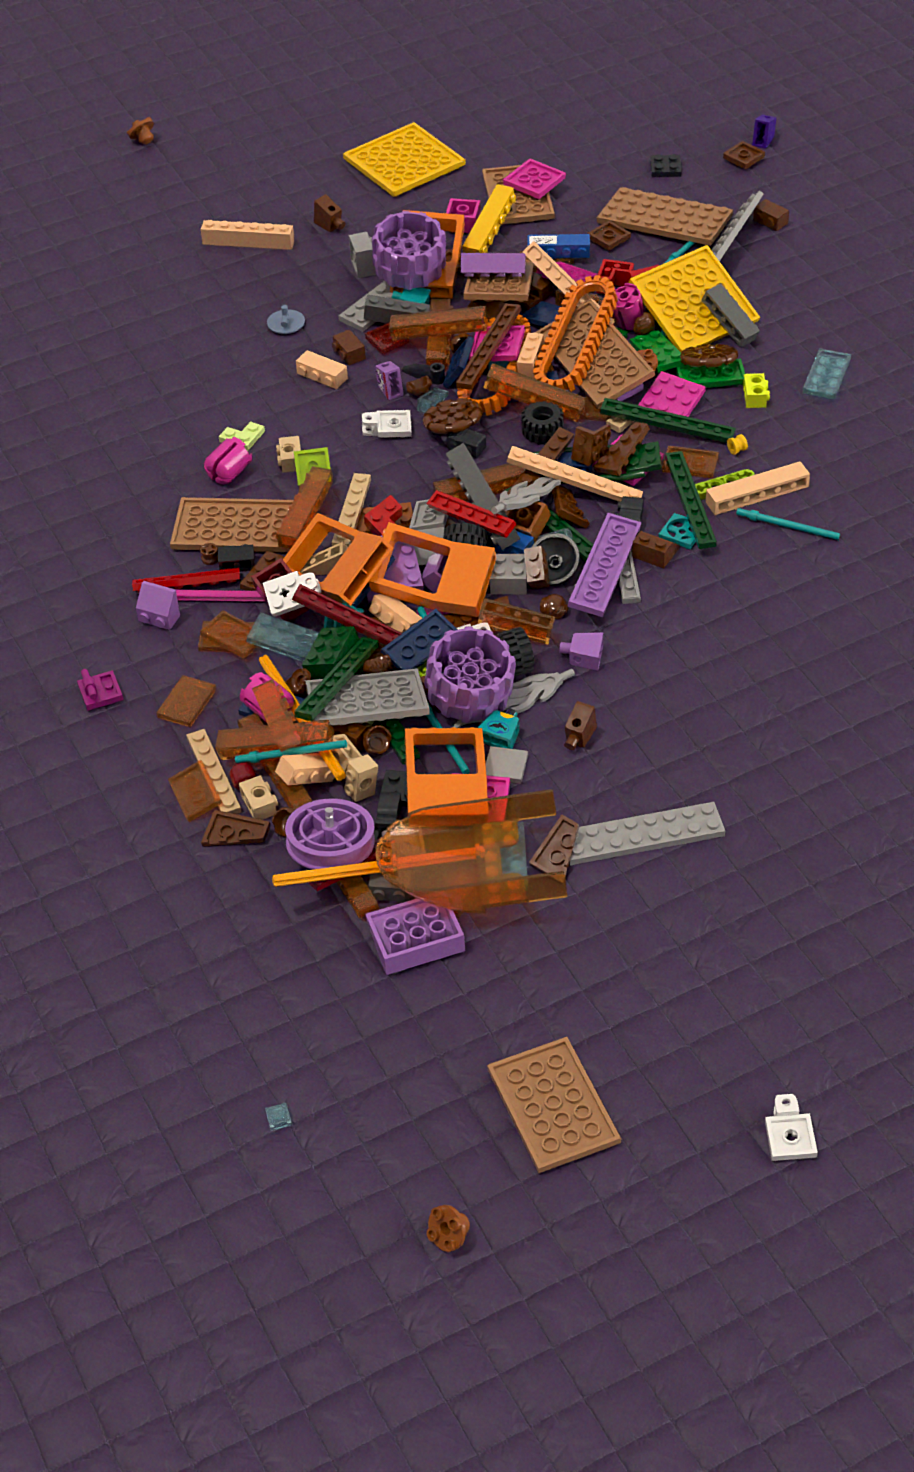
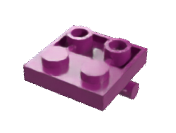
(99, 689)

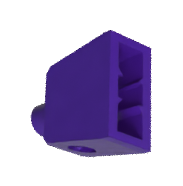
(764, 128)

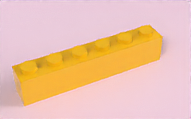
(490, 220)

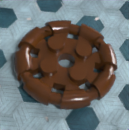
(708, 355)
(452, 416)

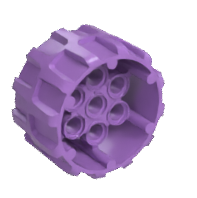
(408, 250)
(470, 666)

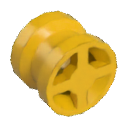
(737, 444)

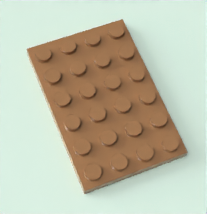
(525, 207)
(500, 288)
(553, 1104)

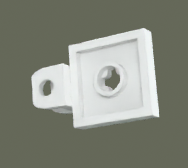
(382, 424)
(290, 582)
(786, 1121)

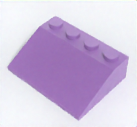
(493, 264)
(404, 568)
(414, 934)

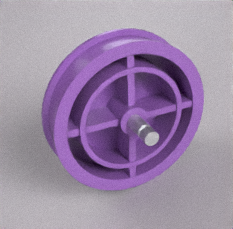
(329, 834)

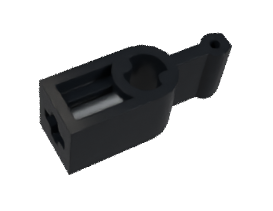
(388, 809)

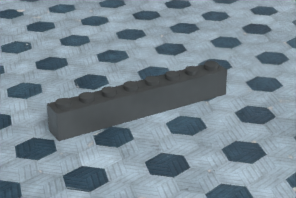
(477, 488)

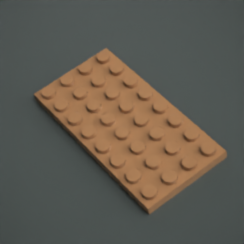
(665, 216)
(616, 364)
(229, 523)

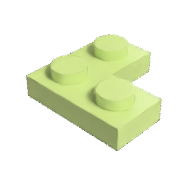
(248, 435)

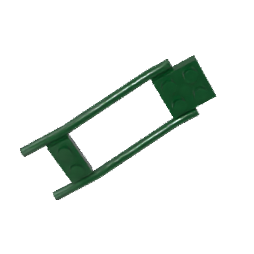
(645, 459)

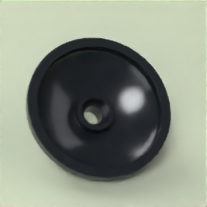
(561, 549)

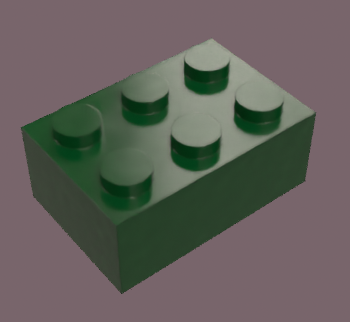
(329, 649)

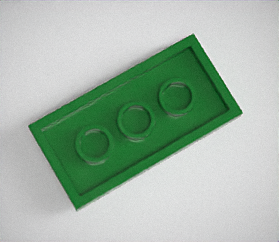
(666, 352)
(714, 377)

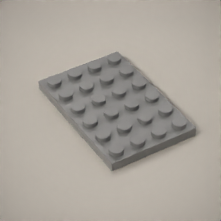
(375, 698)

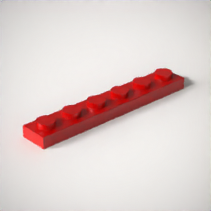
(471, 513)
(192, 579)

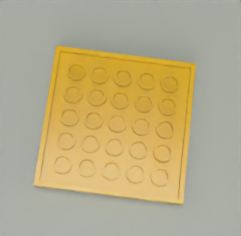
(404, 159)
(676, 293)

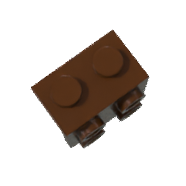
(590, 445)

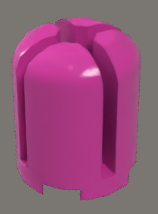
(628, 306)
(227, 461)
(249, 699)

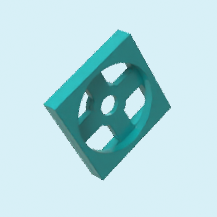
(678, 538)

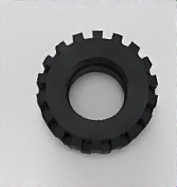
(541, 421)
(466, 533)
(519, 648)

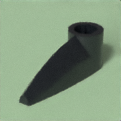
(435, 372)

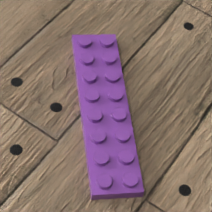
(604, 565)

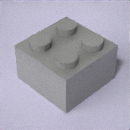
(361, 254)
(509, 575)

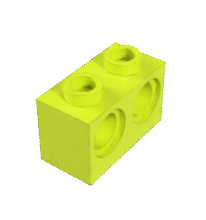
(755, 390)

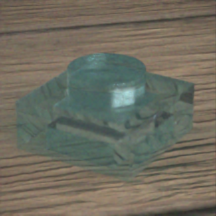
(278, 1116)

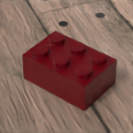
(273, 571)

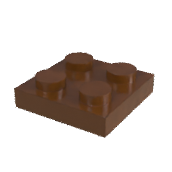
(743, 155)
(609, 235)

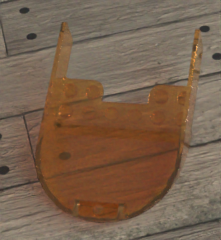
(454, 855)

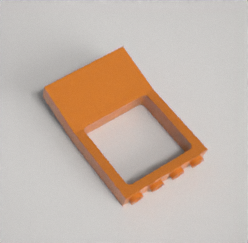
(445, 285)
(354, 566)
(462, 581)
(439, 789)

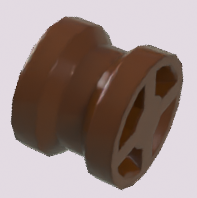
(209, 553)

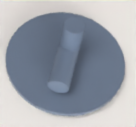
(285, 321)

